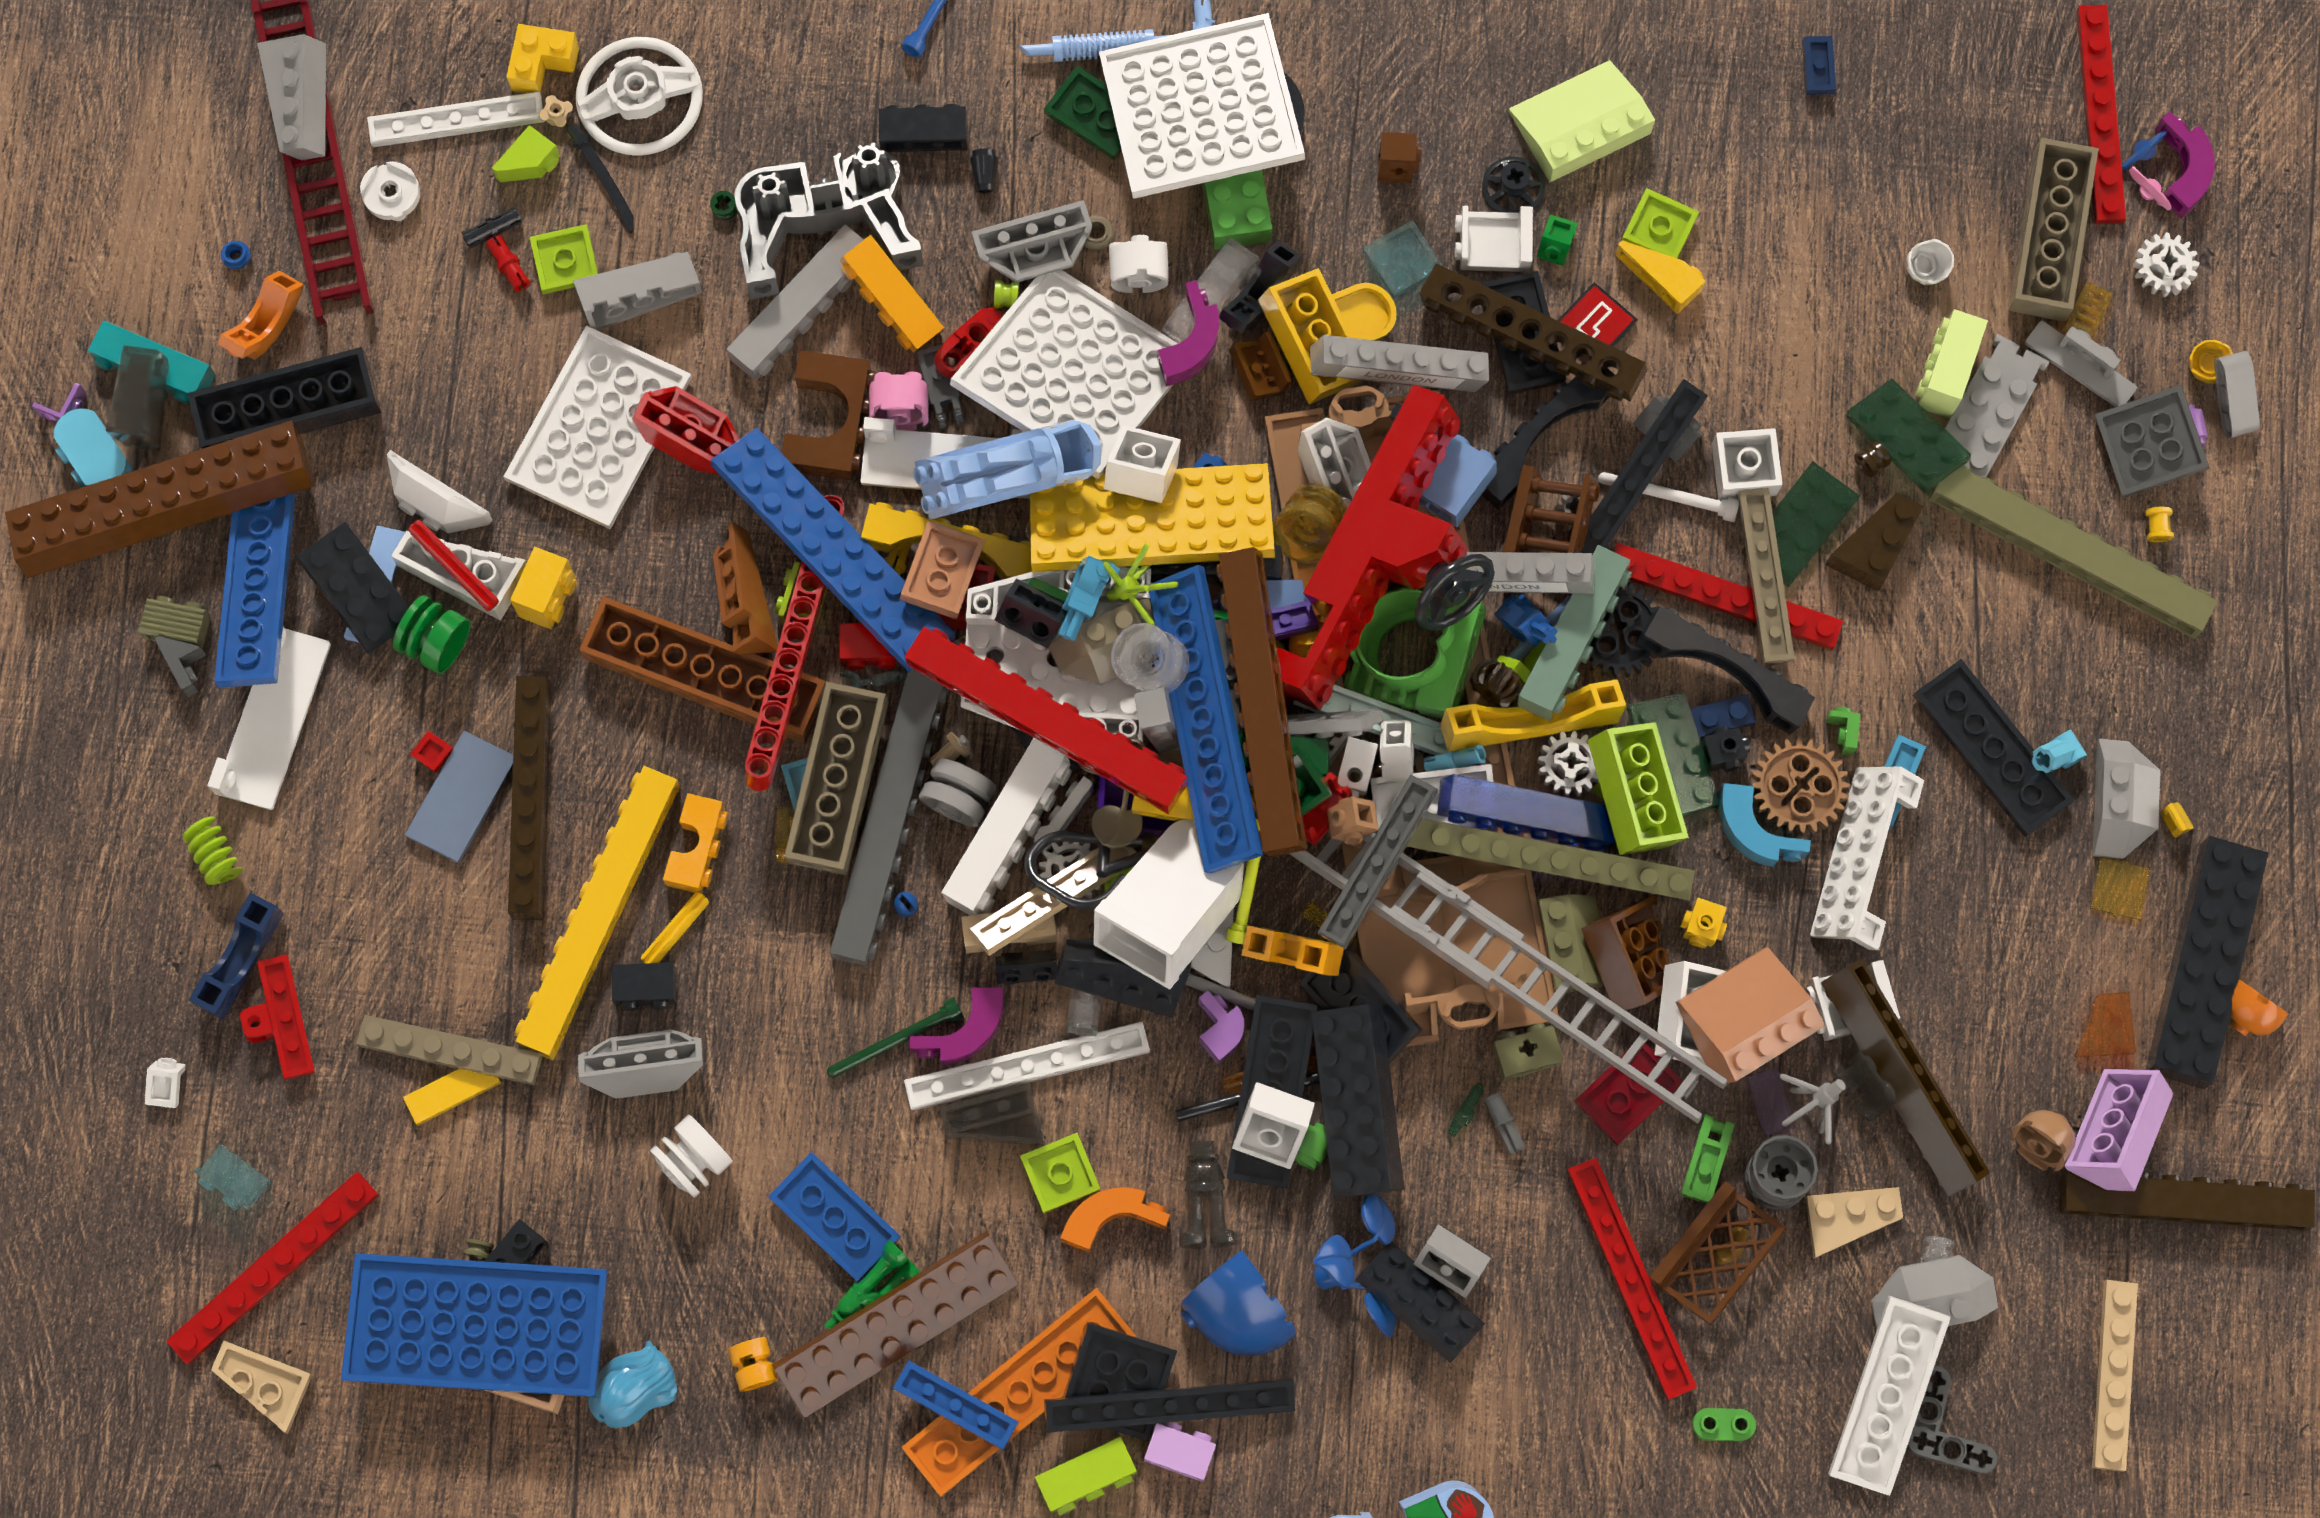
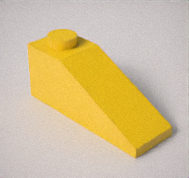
(1665, 275)

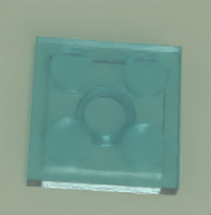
(1401, 258)

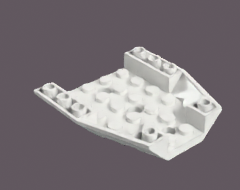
(1109, 703)

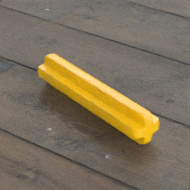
(675, 929)

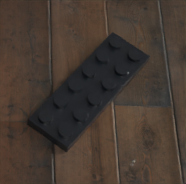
(1992, 747)
(1276, 1058)

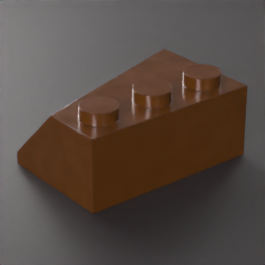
(1629, 953)

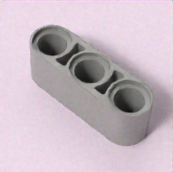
(2237, 394)

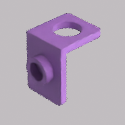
(73, 402)

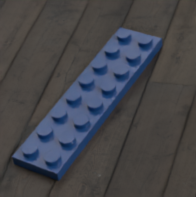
(255, 594)

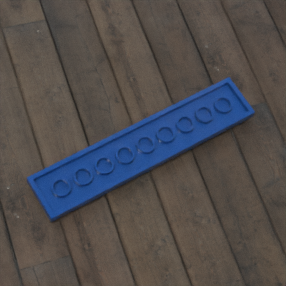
(825, 542)
(1208, 726)

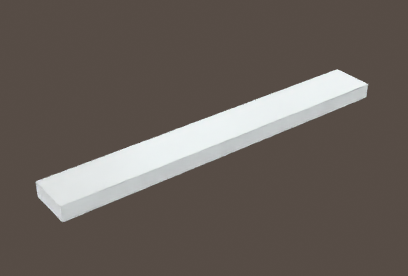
(1026, 1066)

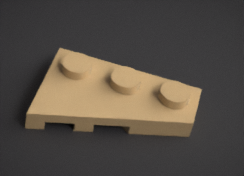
(1847, 1216)
(264, 1382)

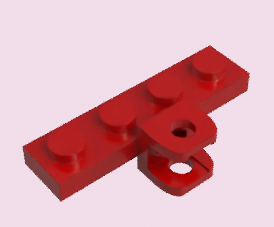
(280, 1018)

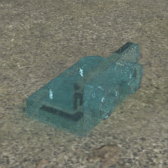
(233, 1178)

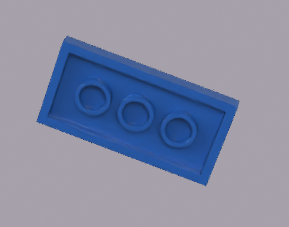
(834, 1216)

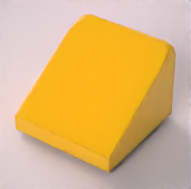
(2176, 819)

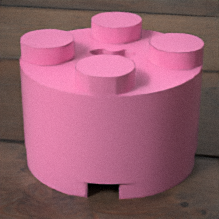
(899, 399)

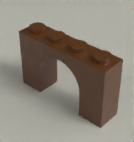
(837, 453)

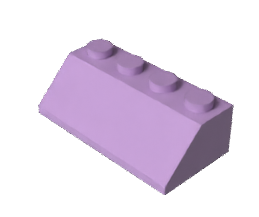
(2120, 1128)

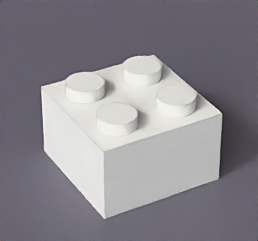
(1746, 462)
(1142, 464)

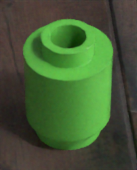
(1313, 1147)

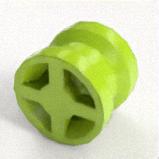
(1005, 294)

